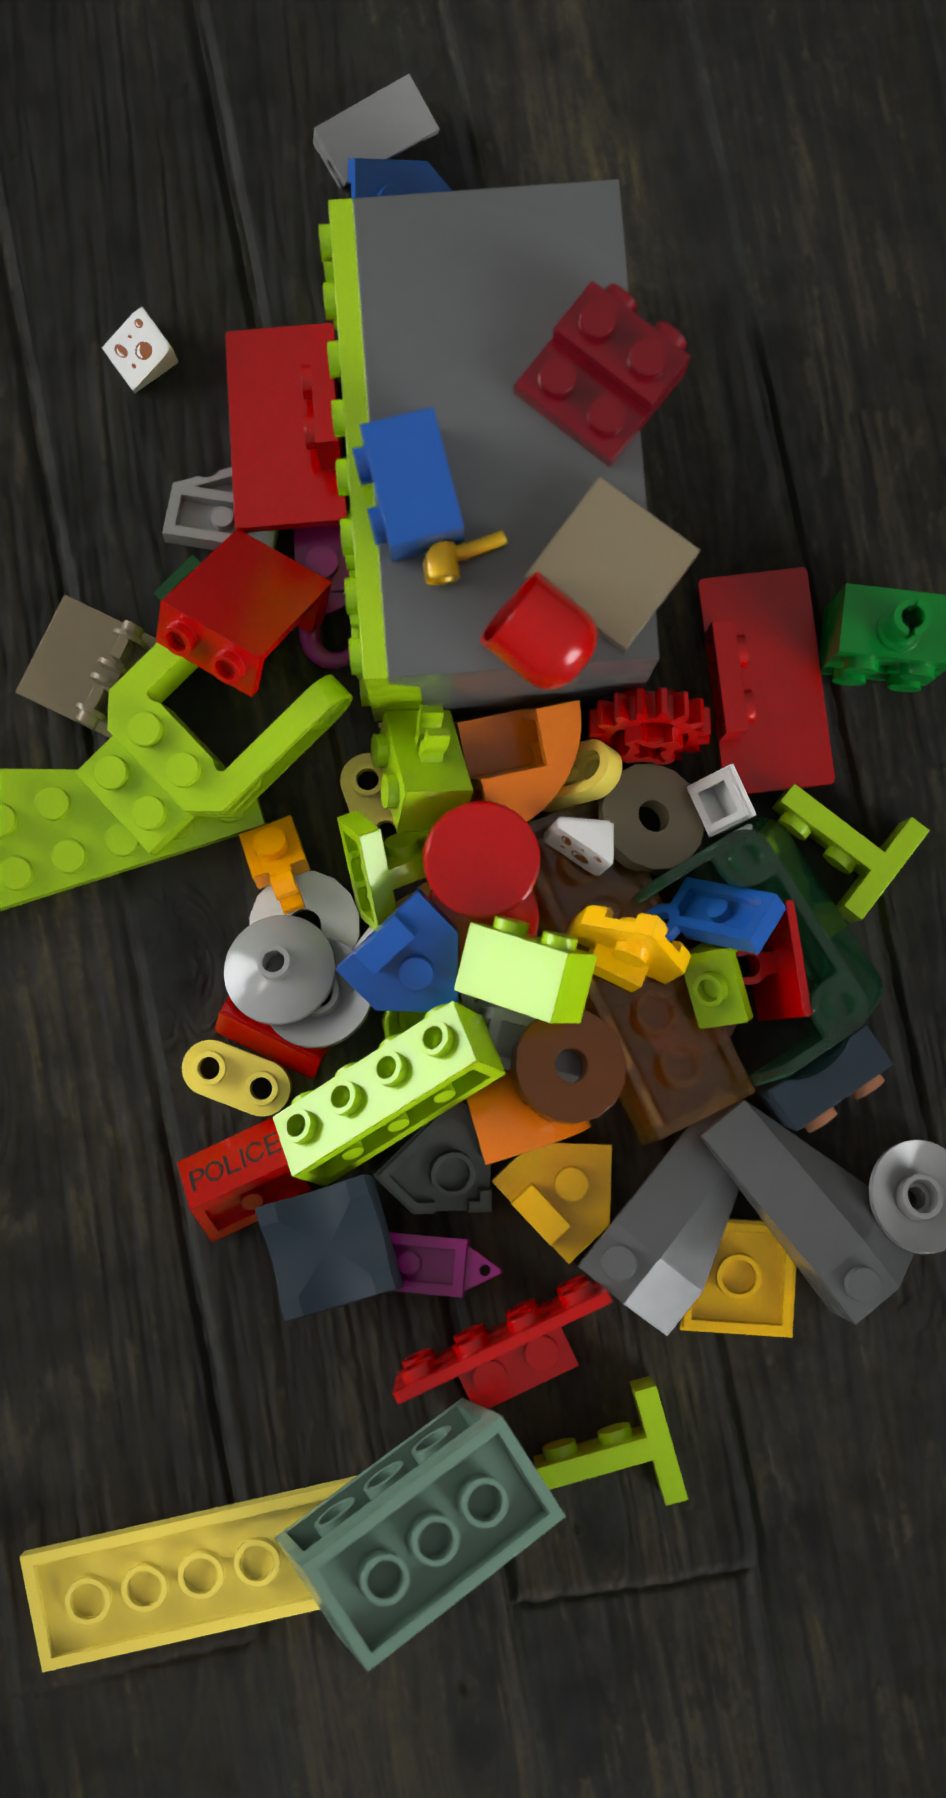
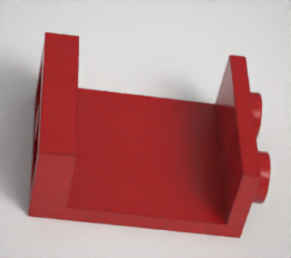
(240, 609)

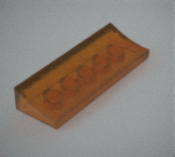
(672, 1064)

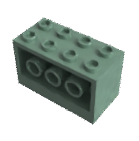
(419, 1529)

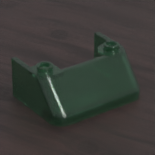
(843, 976)

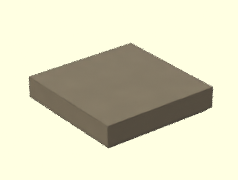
(615, 562)

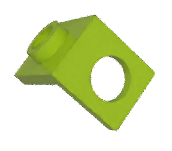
(717, 987)

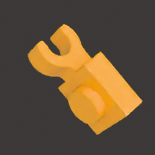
(275, 859)

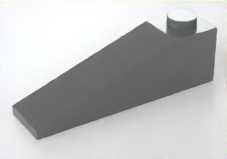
(811, 1210)
(667, 1232)

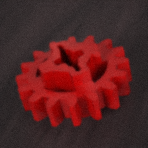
(651, 725)

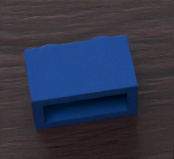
(410, 483)

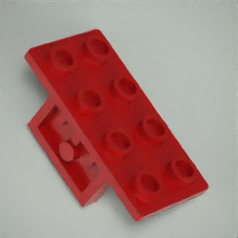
(283, 428)
(766, 679)
(510, 1355)

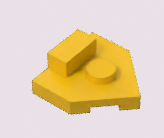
(629, 947)
(562, 1193)

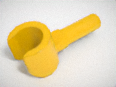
(442, 557)

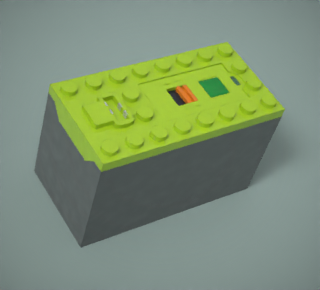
(446, 311)

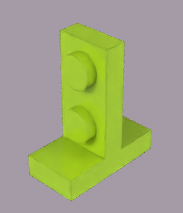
(849, 849)
(379, 866)
(619, 1448)

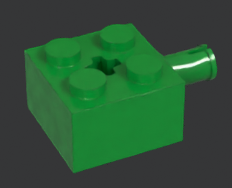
(884, 637)

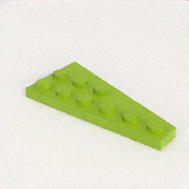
(65, 837)

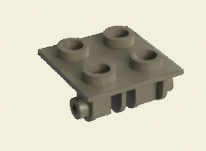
(81, 661)

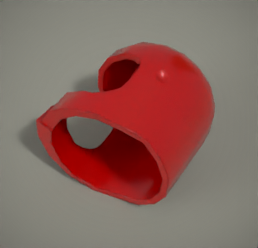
(542, 634)

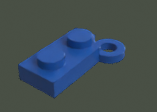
(721, 914)

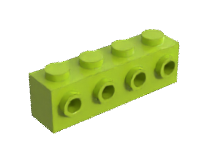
(388, 1094)

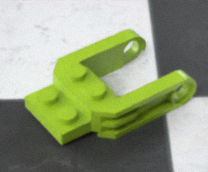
(163, 775)

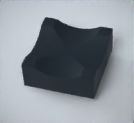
(811, 1092)
(329, 1247)

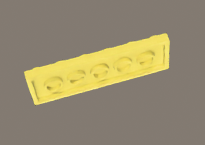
(167, 1579)

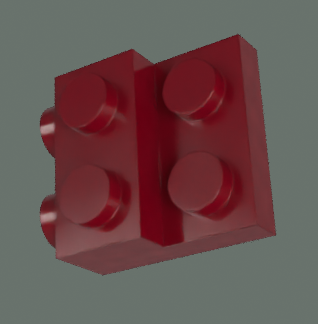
(604, 371)

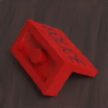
(236, 1177)

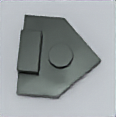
(439, 1167)

